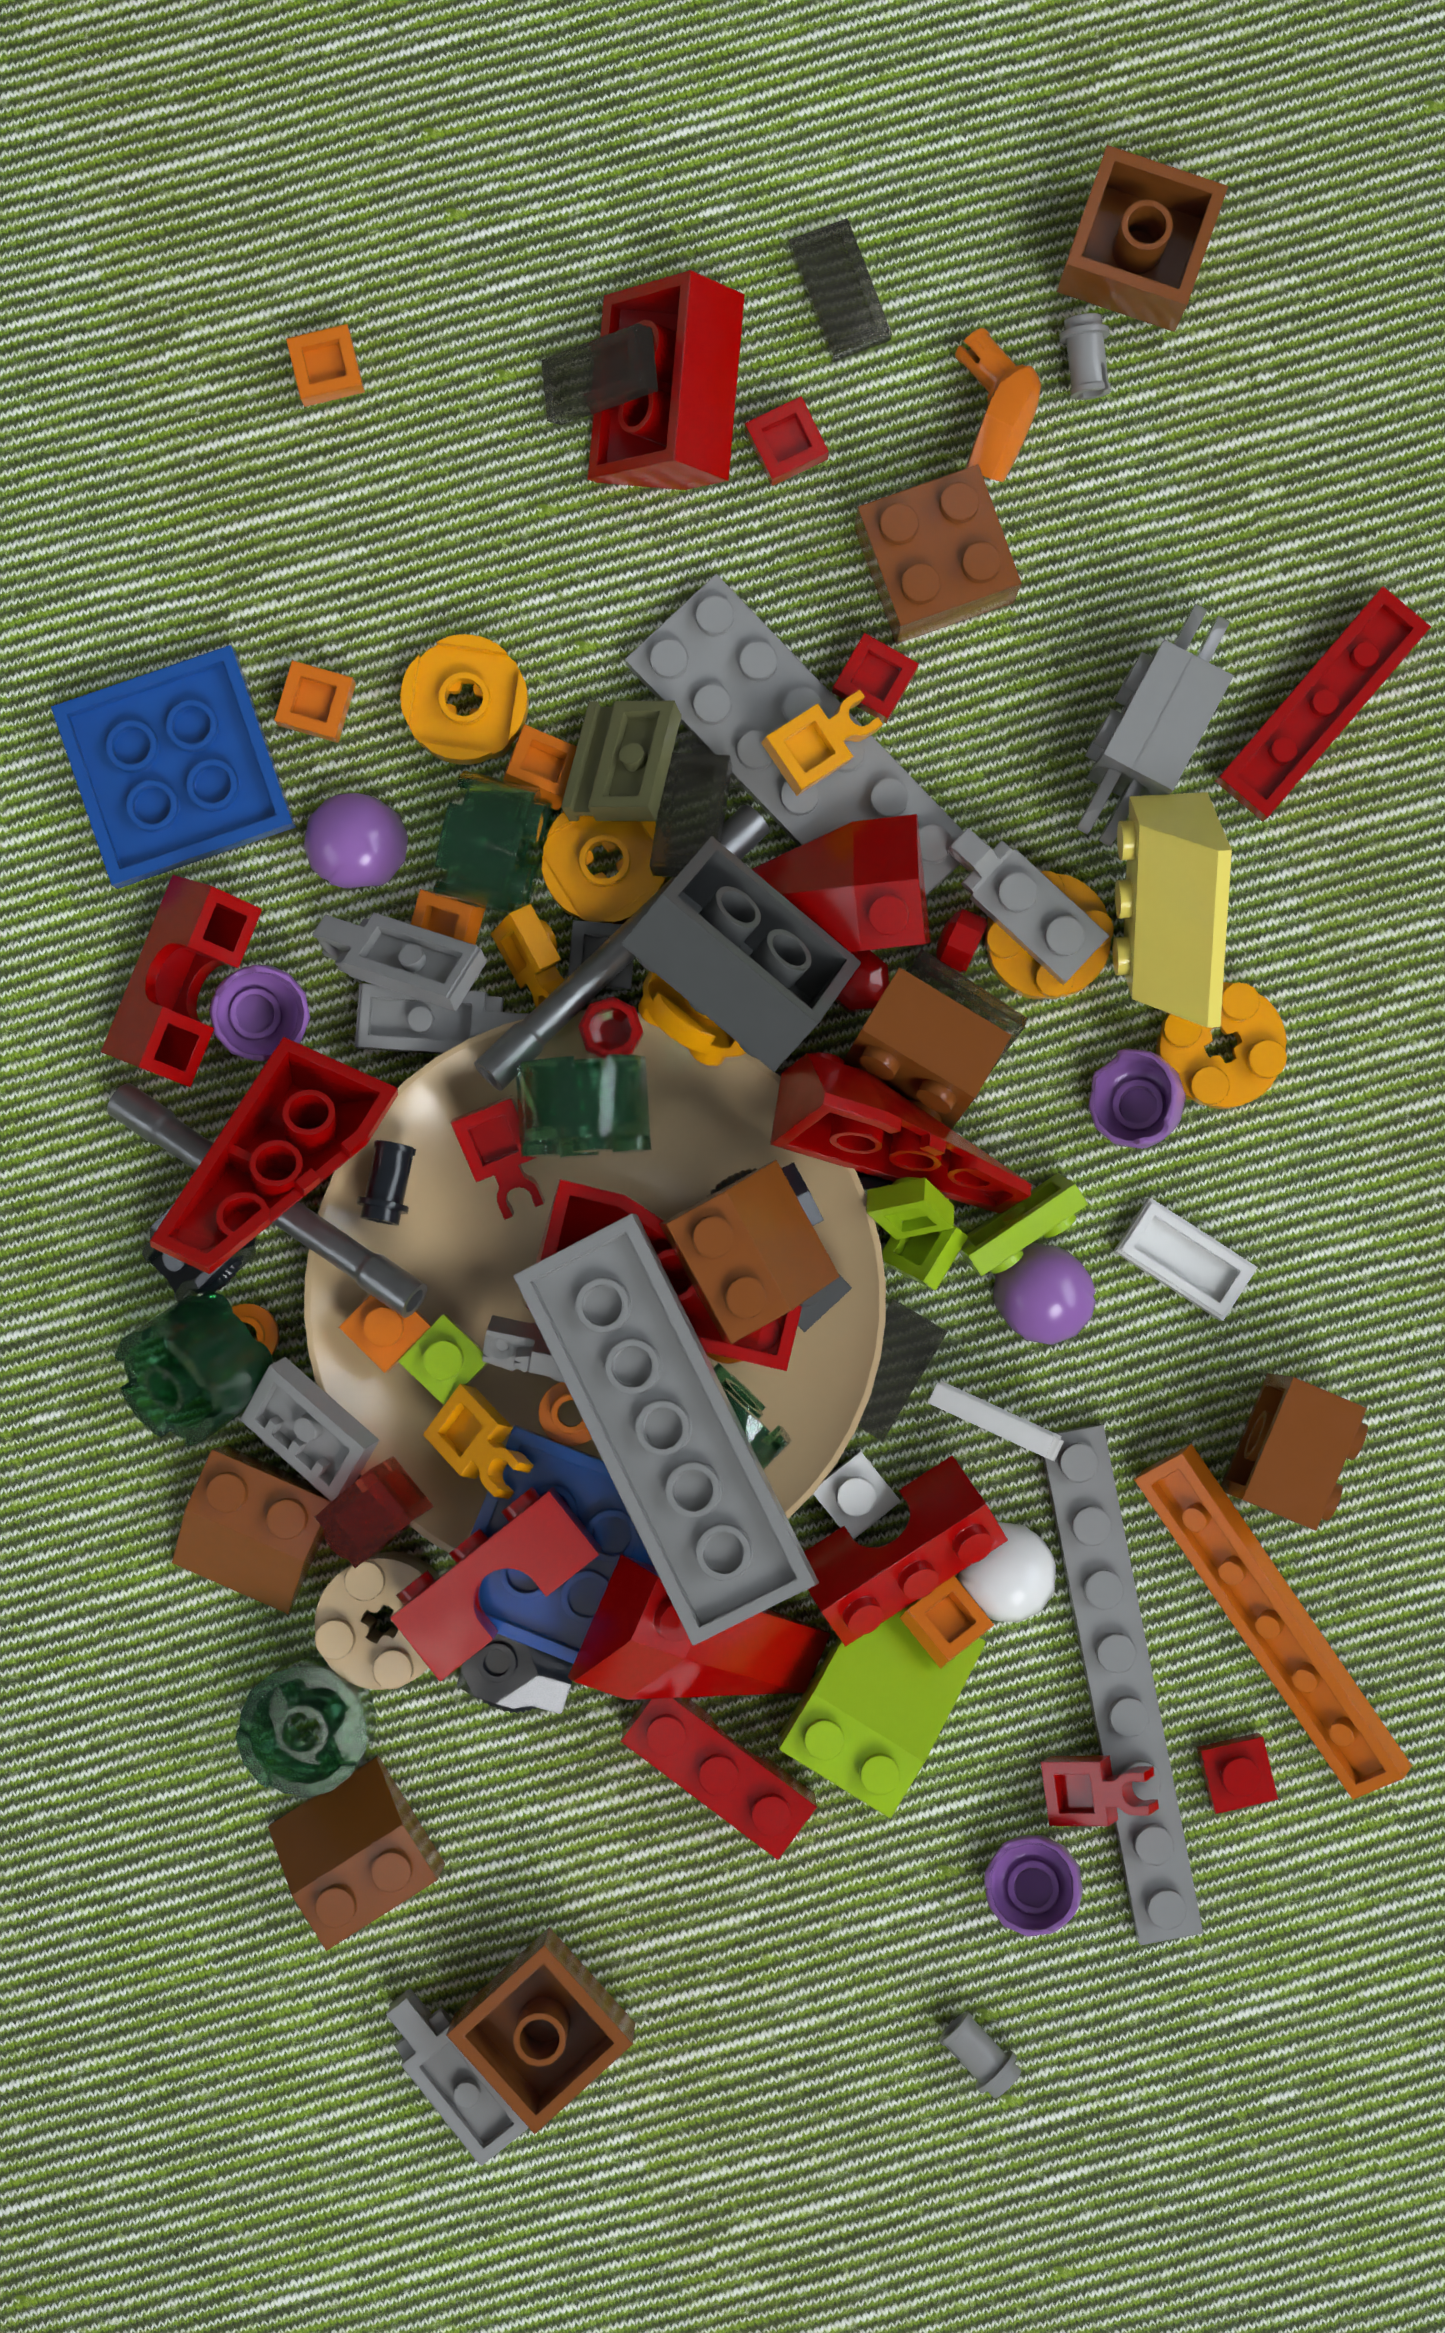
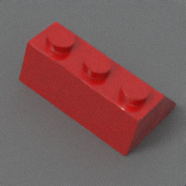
(686, 427)

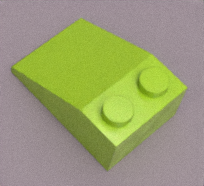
(875, 1712)

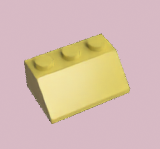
(1174, 905)

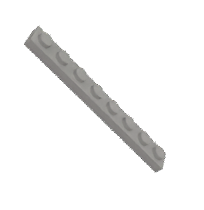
(1121, 1682)

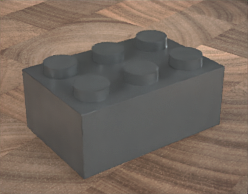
(742, 954)

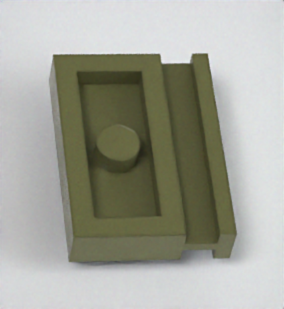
(622, 761)

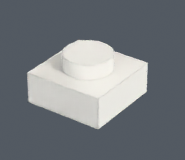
(856, 1495)

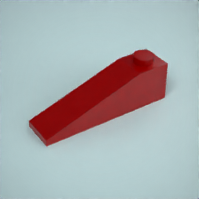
(859, 883)
(869, 1127)
(278, 1145)
(585, 1210)
(643, 1651)

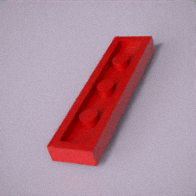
(1323, 704)

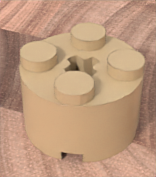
(348, 1632)

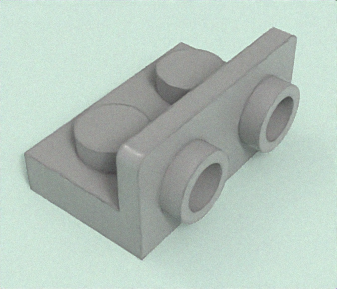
(309, 1429)

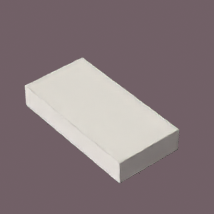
(1185, 1259)
(996, 1420)

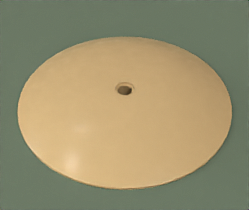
(457, 1243)

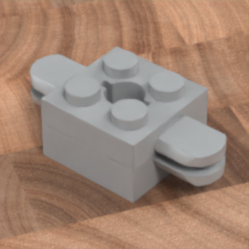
(1162, 721)

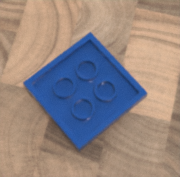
(173, 767)
(511, 1597)

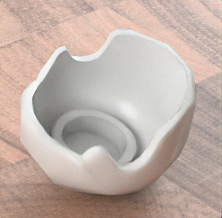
(1012, 1578)

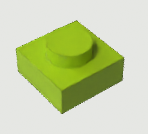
(910, 1208)
(925, 1256)
(444, 1358)

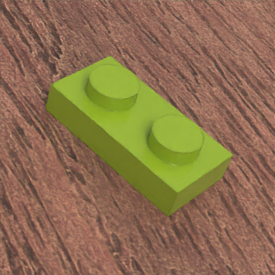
(1045, 1213)

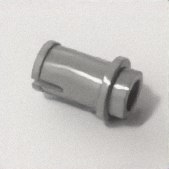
(1086, 355)
(980, 2055)

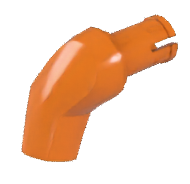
(1010, 407)

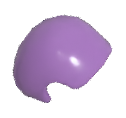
(355, 841)
(257, 1010)
(1136, 1099)
(1045, 1294)
(1033, 1885)

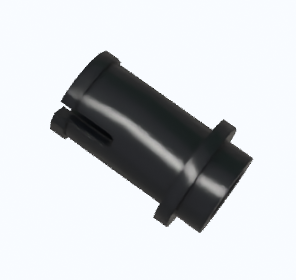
(387, 1183)

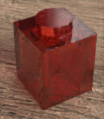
(372, 1512)

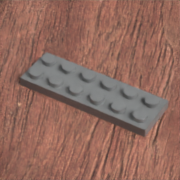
(744, 683)
(665, 1429)

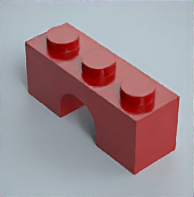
(158, 1013)
(943, 1536)
(445, 1614)
(719, 1772)

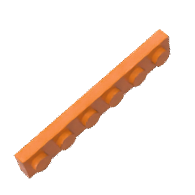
(1273, 1623)

